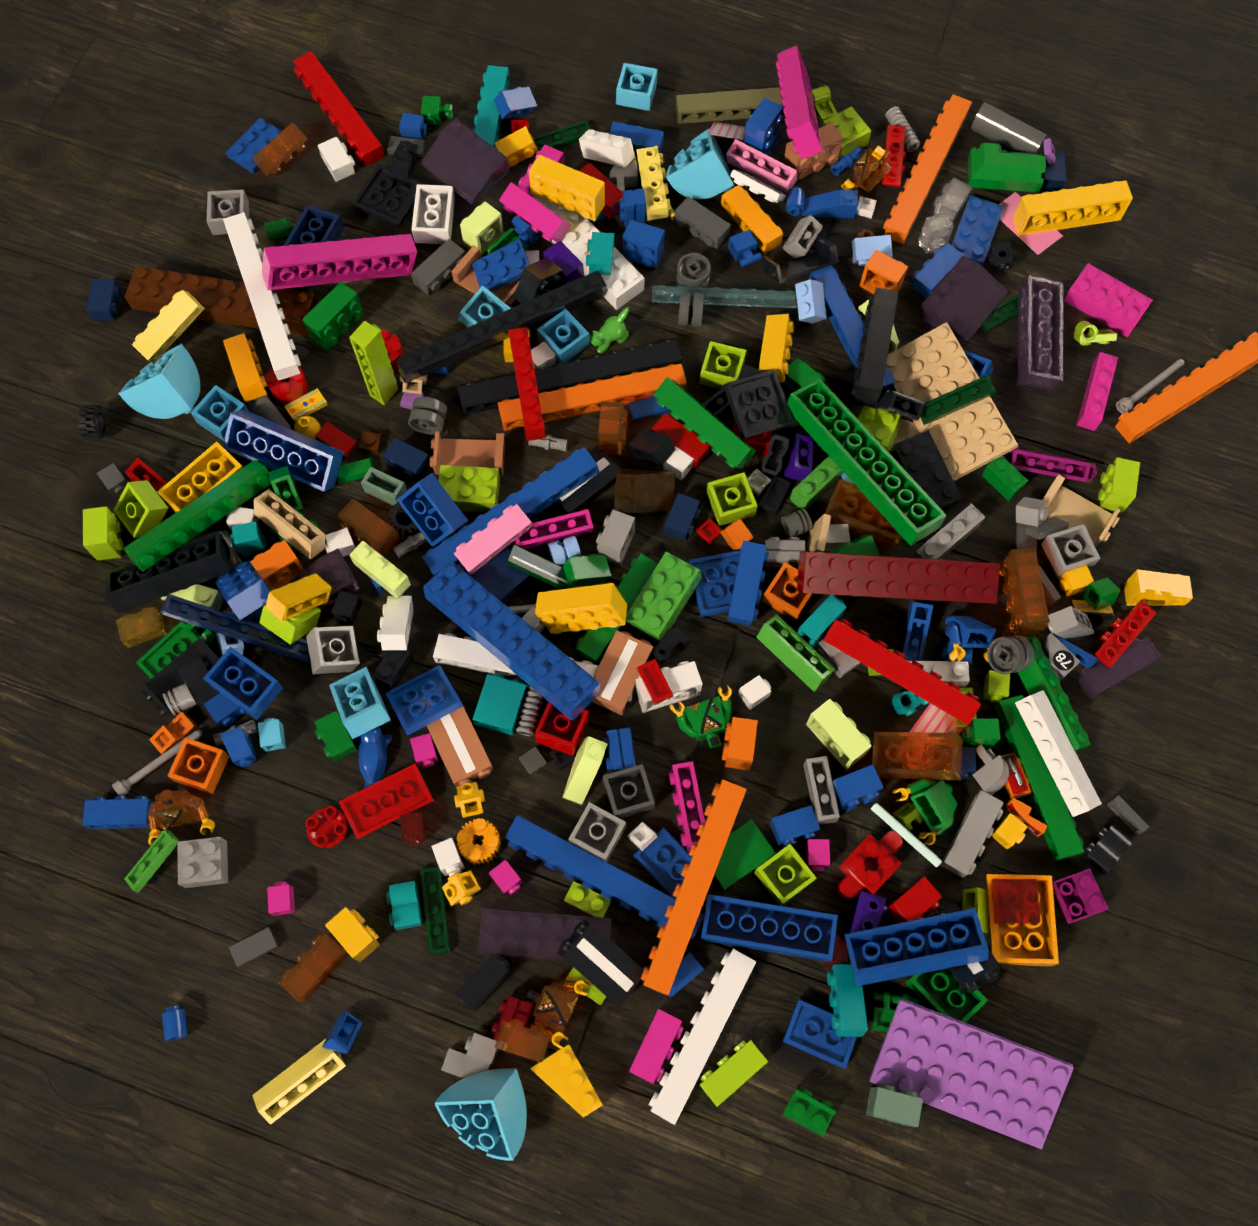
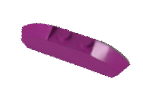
(1051, 465)

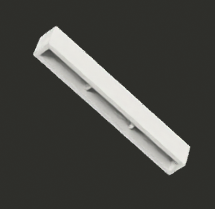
(703, 1036)

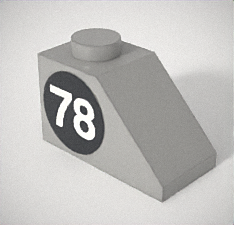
(1060, 658)

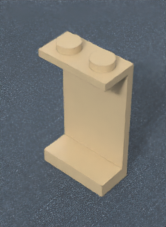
(1077, 511)

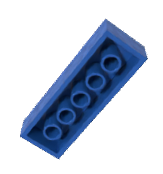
(281, 447)
(769, 928)
(916, 947)

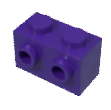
(566, 260)
(799, 458)
(867, 912)

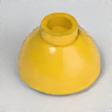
(307, 426)

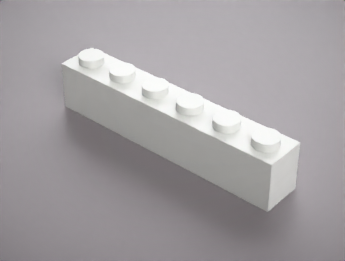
(1058, 753)

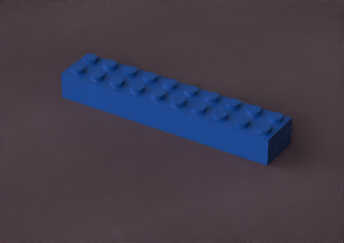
(512, 640)

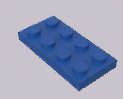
(977, 228)

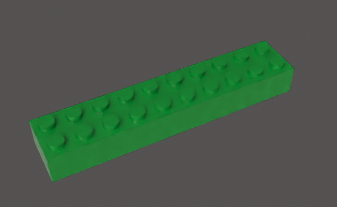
(865, 462)

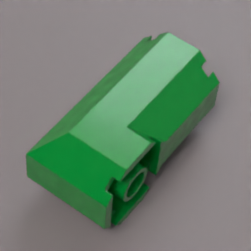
(1004, 170)

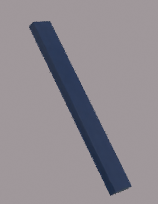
(233, 627)

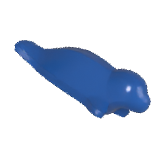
(372, 754)

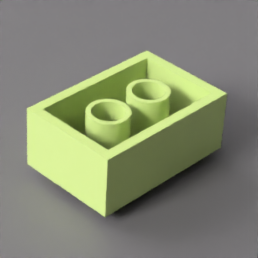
(838, 734)

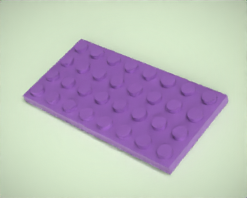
(972, 1073)

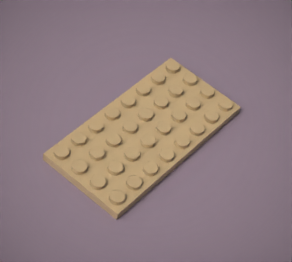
(938, 366)

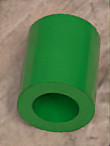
(278, 228)

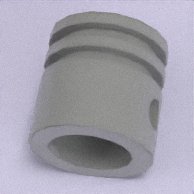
(179, 699)

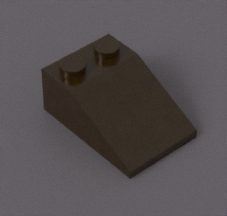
(644, 491)

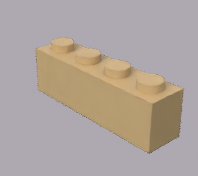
(289, 524)

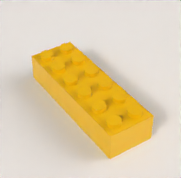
(1072, 208)

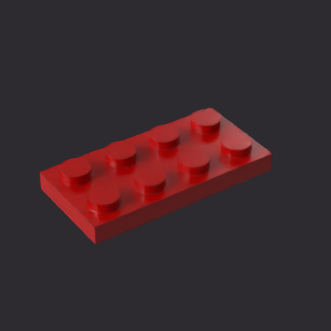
(386, 801)

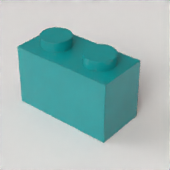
(601, 253)
(248, 539)

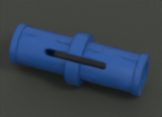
(846, 161)

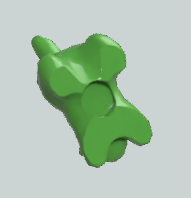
(612, 330)

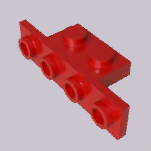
(895, 146)
(1123, 633)

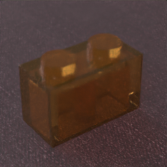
(522, 1041)

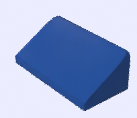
(1086, 658)
(342, 1033)

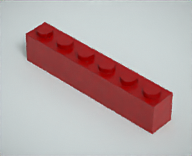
(526, 384)

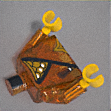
(869, 169)
(177, 809)
(556, 1007)

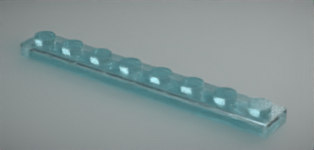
(731, 297)

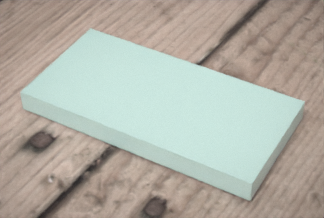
(908, 836)

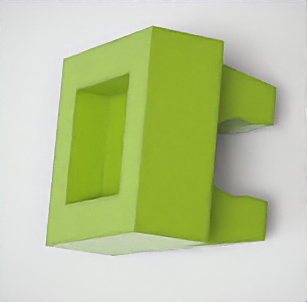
(907, 814)

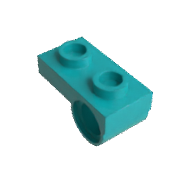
(912, 702)

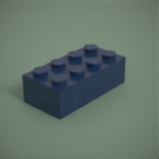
(315, 227)

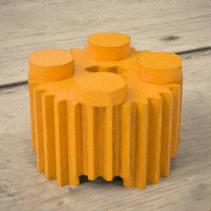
(477, 830)

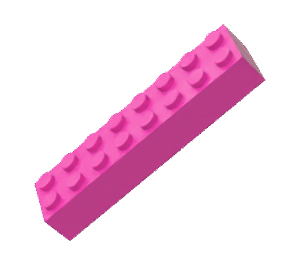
(798, 103)
(338, 261)

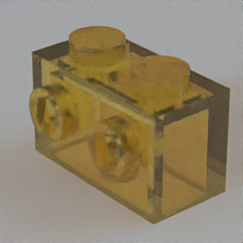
(141, 627)

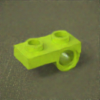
(822, 103)
(1094, 335)

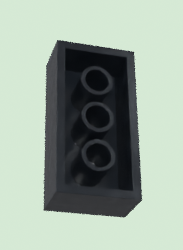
(926, 466)

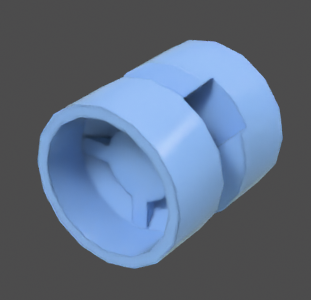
(563, 550)

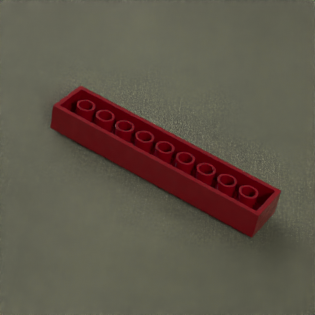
(897, 577)

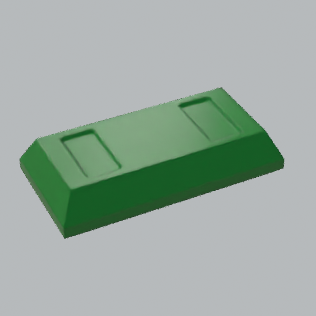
(354, 470)

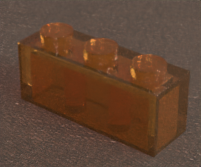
(280, 150)
(368, 527)
(312, 967)

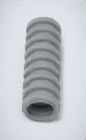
(896, 118)
(529, 712)

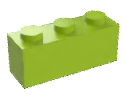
(732, 1072)

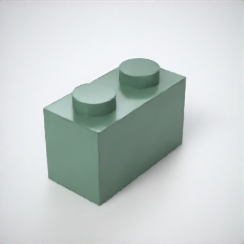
(383, 486)

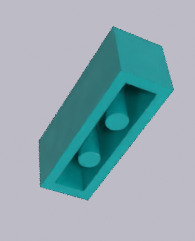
(847, 1002)

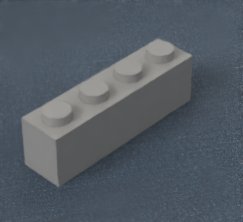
(951, 534)
(971, 834)

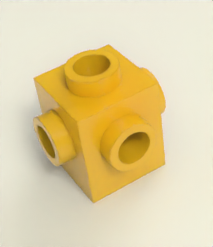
(469, 799)
(461, 888)

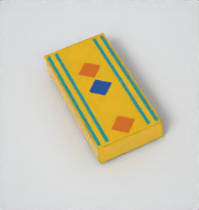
(306, 405)

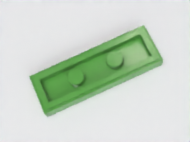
(151, 860)

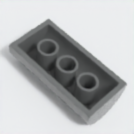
(1007, 130)

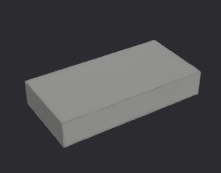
(462, 1064)

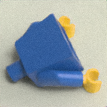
(969, 633)

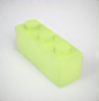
(380, 569)

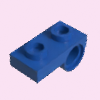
(525, 232)

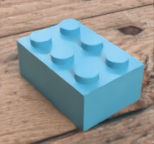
(359, 703)

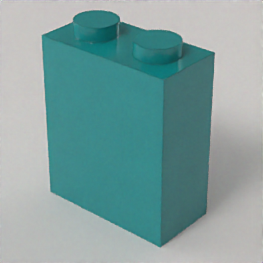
(820, 622)
(500, 704)

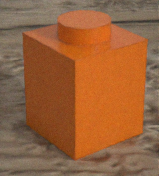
(736, 534)

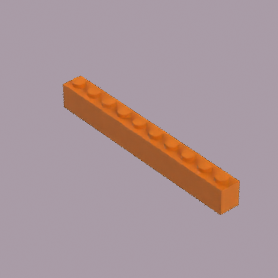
(927, 169)
(1189, 389)
(588, 397)
(694, 887)

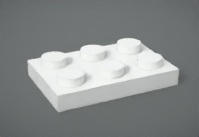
(758, 186)

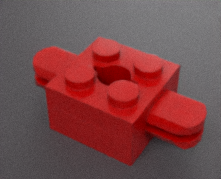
(870, 865)

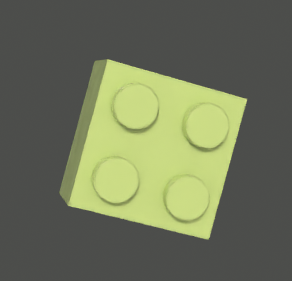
(482, 228)

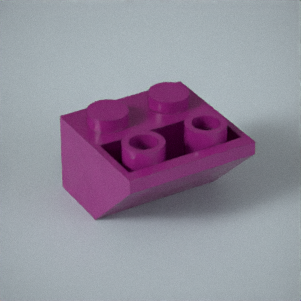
(1079, 896)

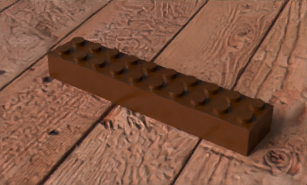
(223, 299)

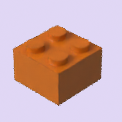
(883, 273)
(277, 565)
(783, 593)
(741, 742)
(198, 765)

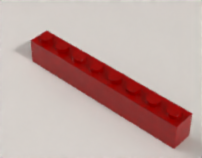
(338, 108)
(906, 674)

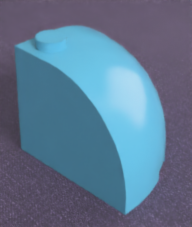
(700, 169)
(165, 387)
(487, 1112)

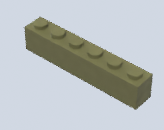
(722, 105)

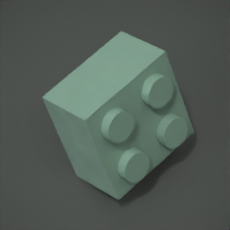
(893, 1106)

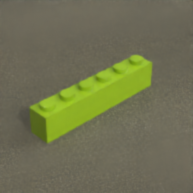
(374, 362)

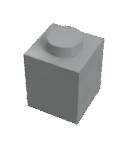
(1031, 511)
(481, 1048)

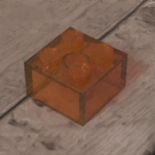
(612, 427)

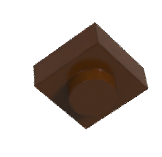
(370, 442)

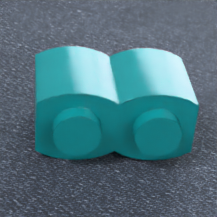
(405, 905)

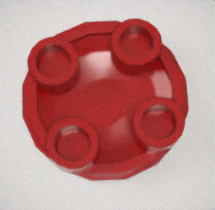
(326, 827)

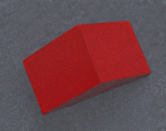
(140, 472)

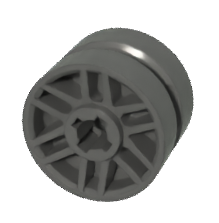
(693, 271)
(691, 309)
(427, 415)
(1010, 654)

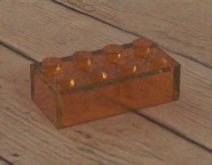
(853, 508)
(1024, 592)
(917, 755)

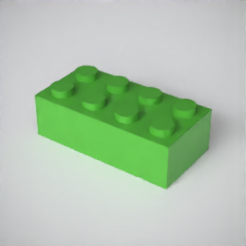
(663, 597)

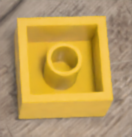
(352, 934)

